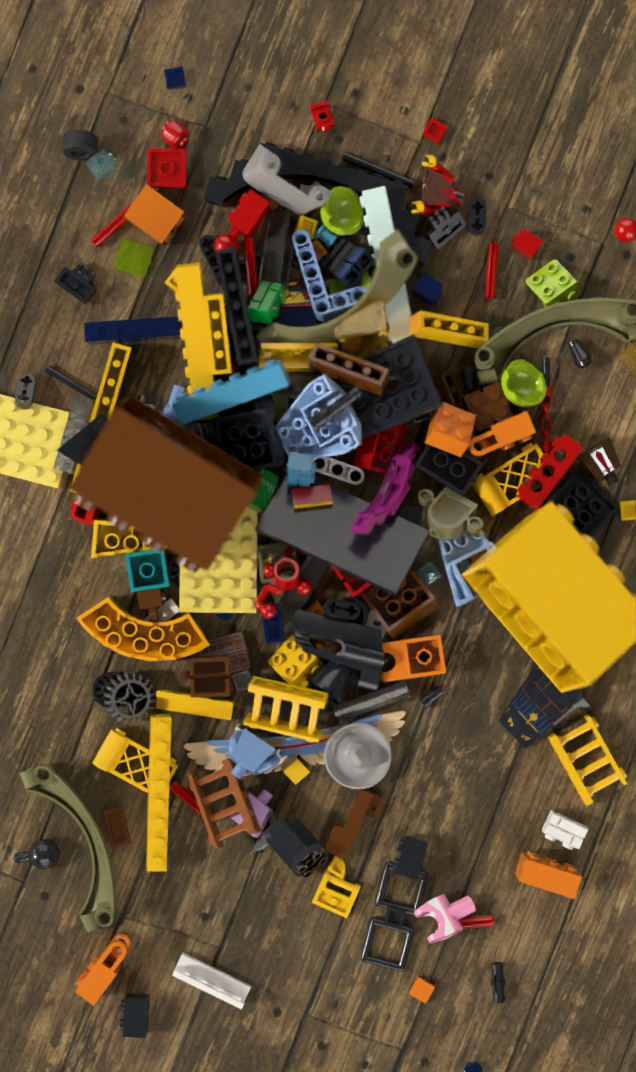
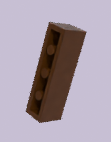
(348, 369)

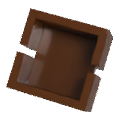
(488, 406)
(209, 676)

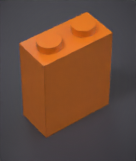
(154, 215)

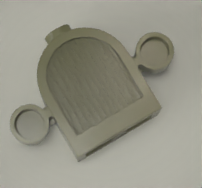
(449, 514)

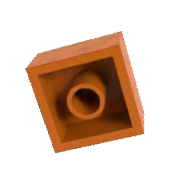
(450, 429)

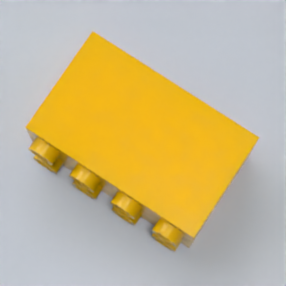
(557, 597)

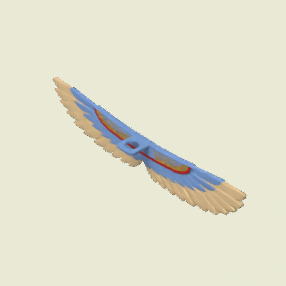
(215, 751)

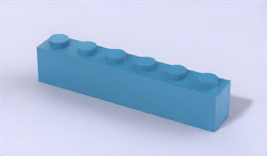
(231, 392)

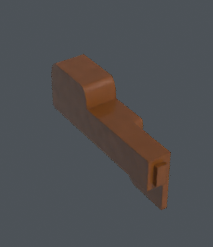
(342, 836)

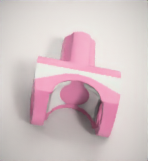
(446, 915)

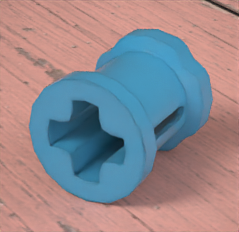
(326, 236)

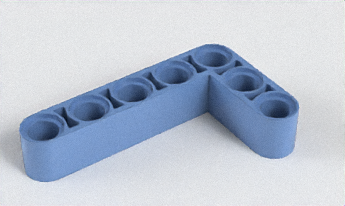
(316, 283)

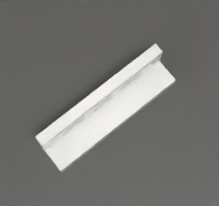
(211, 980)

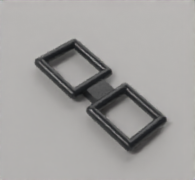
(393, 920)

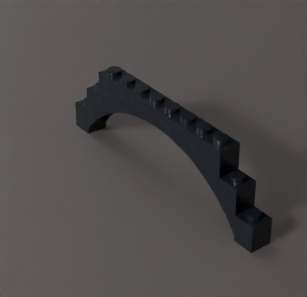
(306, 167)

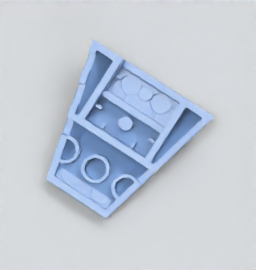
(455, 558)

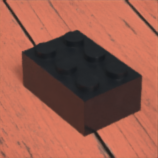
(448, 469)

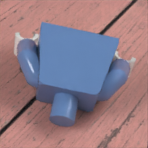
(251, 753)

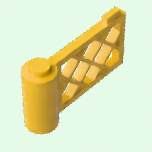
(490, 490)
(112, 752)

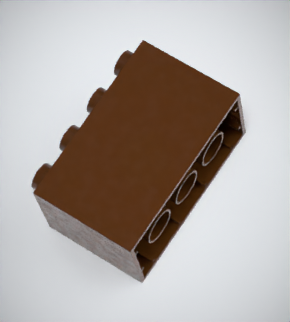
(165, 484)

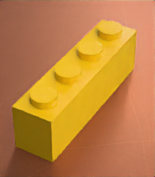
(448, 329)
(217, 333)

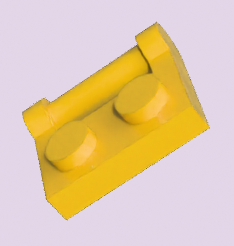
(334, 900)

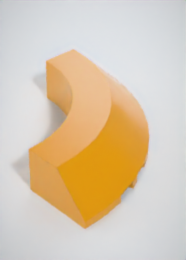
(141, 637)

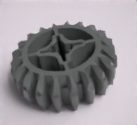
(138, 696)

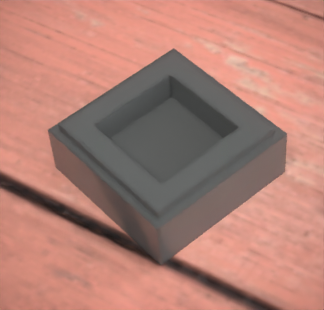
(241, 680)

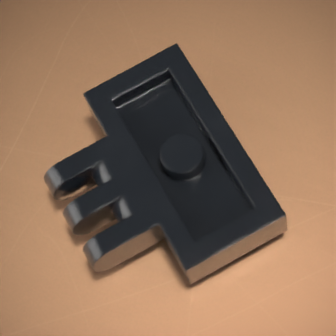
(444, 227)
(77, 282)

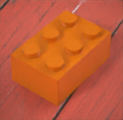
(548, 874)

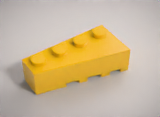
(111, 540)

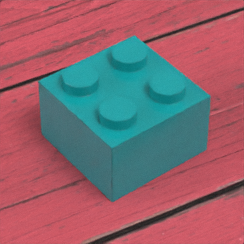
(146, 570)

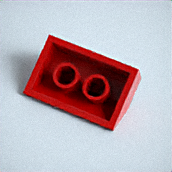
(377, 450)

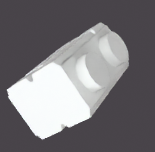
(564, 829)

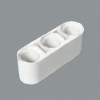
(347, 470)

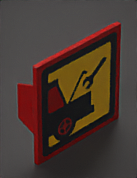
(297, 294)

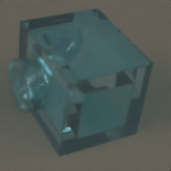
(102, 164)

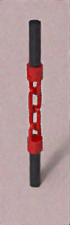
(546, 444)

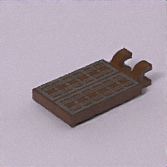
(227, 645)

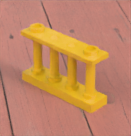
(295, 694)
(578, 775)

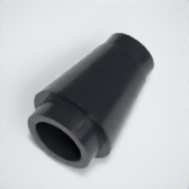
(579, 354)

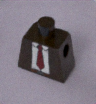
(601, 461)

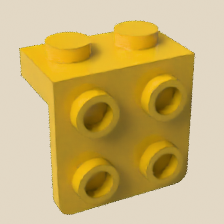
(294, 664)

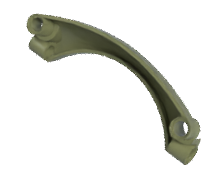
(386, 283)
(600, 313)
(102, 892)

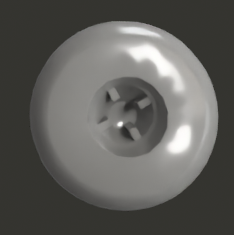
(357, 756)

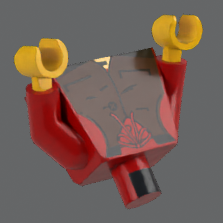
(437, 189)

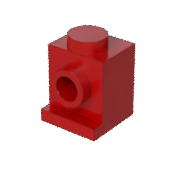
(319, 109)
(80, 514)

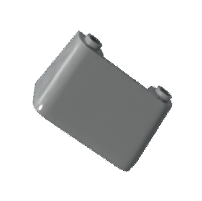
(261, 174)

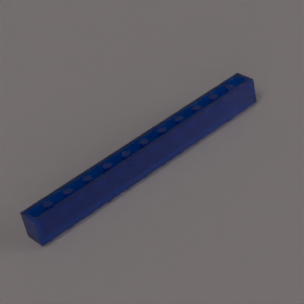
(169, 327)

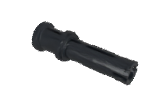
(327, 413)

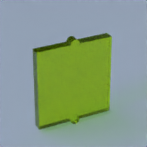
(133, 258)

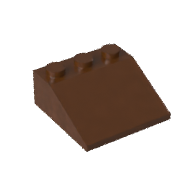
(405, 609)

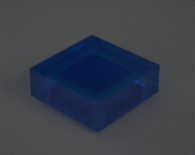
(175, 78)

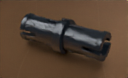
(498, 982)

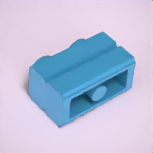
(300, 470)

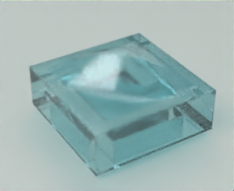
(429, 574)

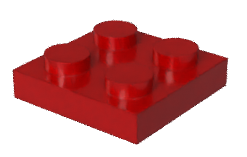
(166, 168)

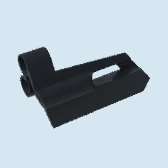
(359, 644)

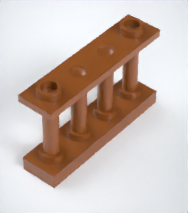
(243, 804)

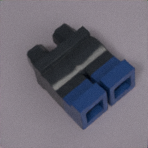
(345, 261)

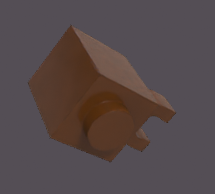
(152, 599)

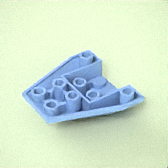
(333, 437)

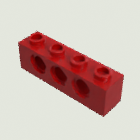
(570, 450)

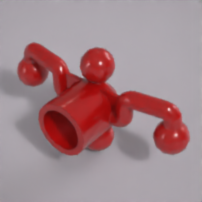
(278, 584)

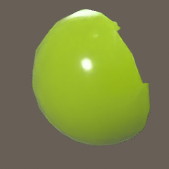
(342, 211)
(523, 384)

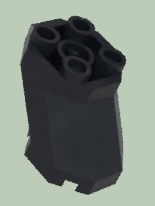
(297, 846)

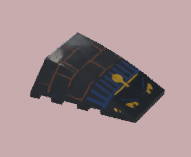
(541, 709)

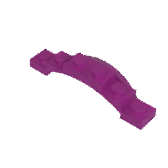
(391, 491)

